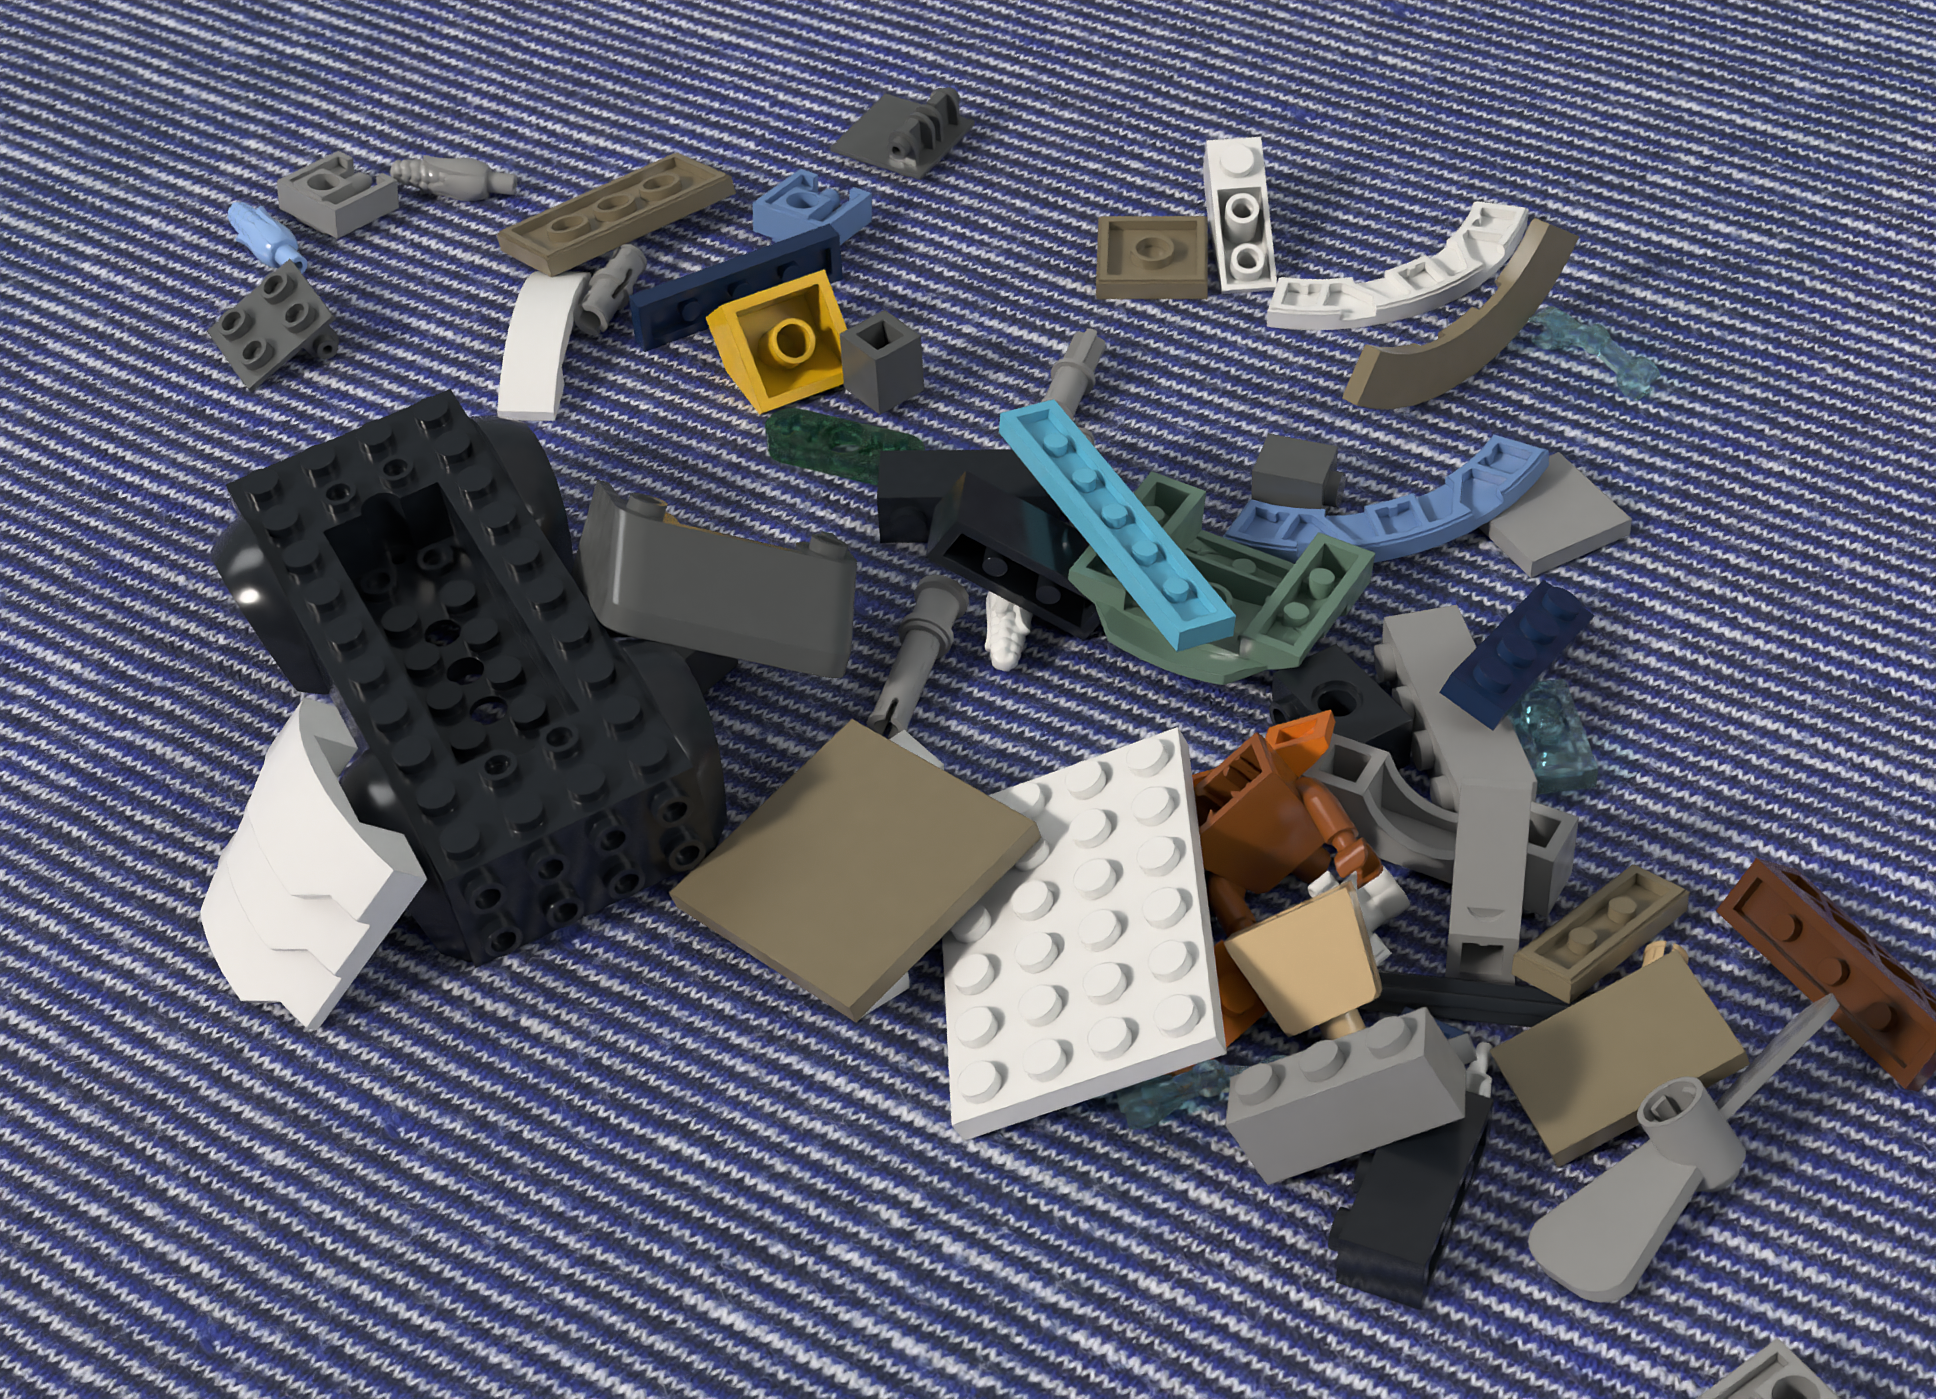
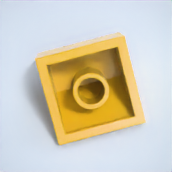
(782, 341)

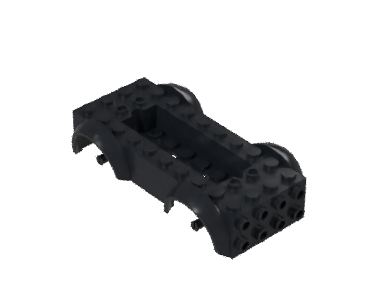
(605, 744)

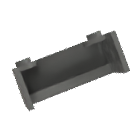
(716, 588)

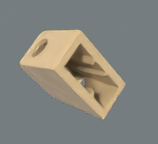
(1311, 963)

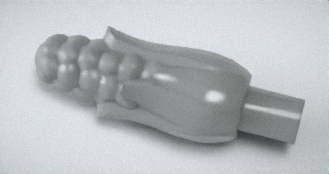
(453, 177)

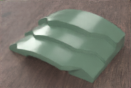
(1276, 603)

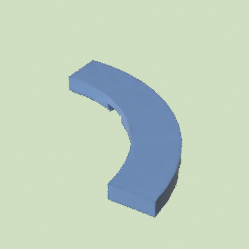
(1404, 524)

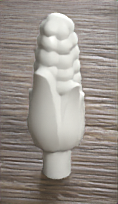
(1005, 631)

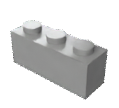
(1346, 1096)

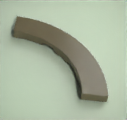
(1419, 373)

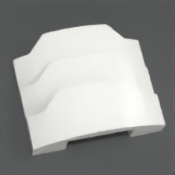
(303, 881)

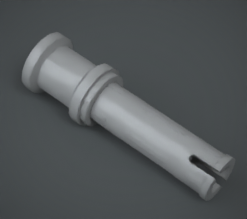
(924, 638)

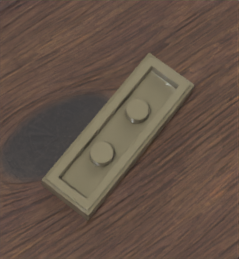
(1600, 933)

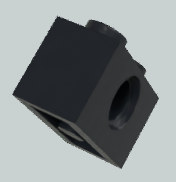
(1357, 702)

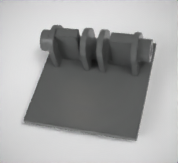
(906, 134)
(274, 326)

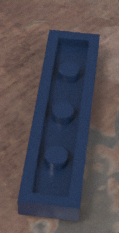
(682, 304)
(1517, 654)

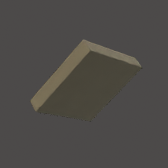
(1152, 257)

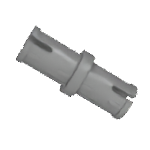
(610, 289)

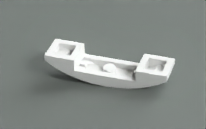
(537, 345)

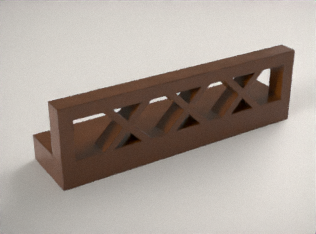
(1830, 953)

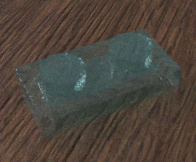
(1554, 738)

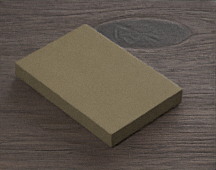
(1604, 1055)

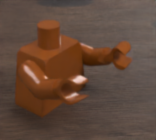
(1269, 823)

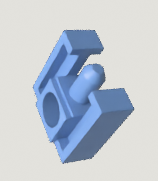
(798, 208)

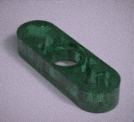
(808, 437)

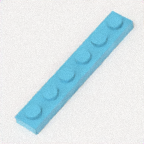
(1117, 526)

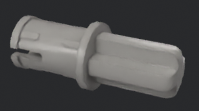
(1075, 372)

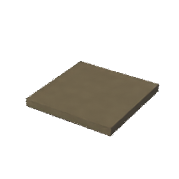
(855, 868)

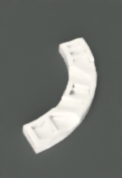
(1408, 290)

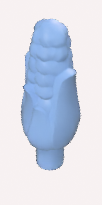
(265, 236)

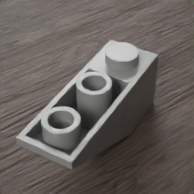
(1488, 879)

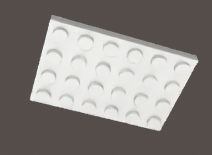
(1090, 948)

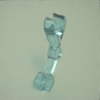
(1563, 331)
(1160, 1096)

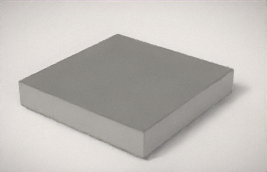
(1557, 520)

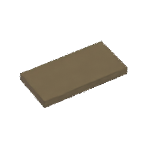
(614, 214)

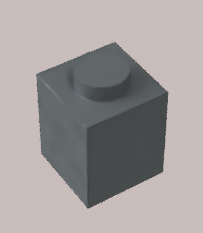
(882, 361)
(1297, 474)

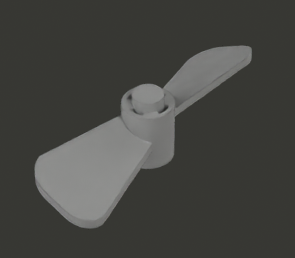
(1616, 1223)

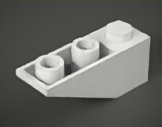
(1239, 215)

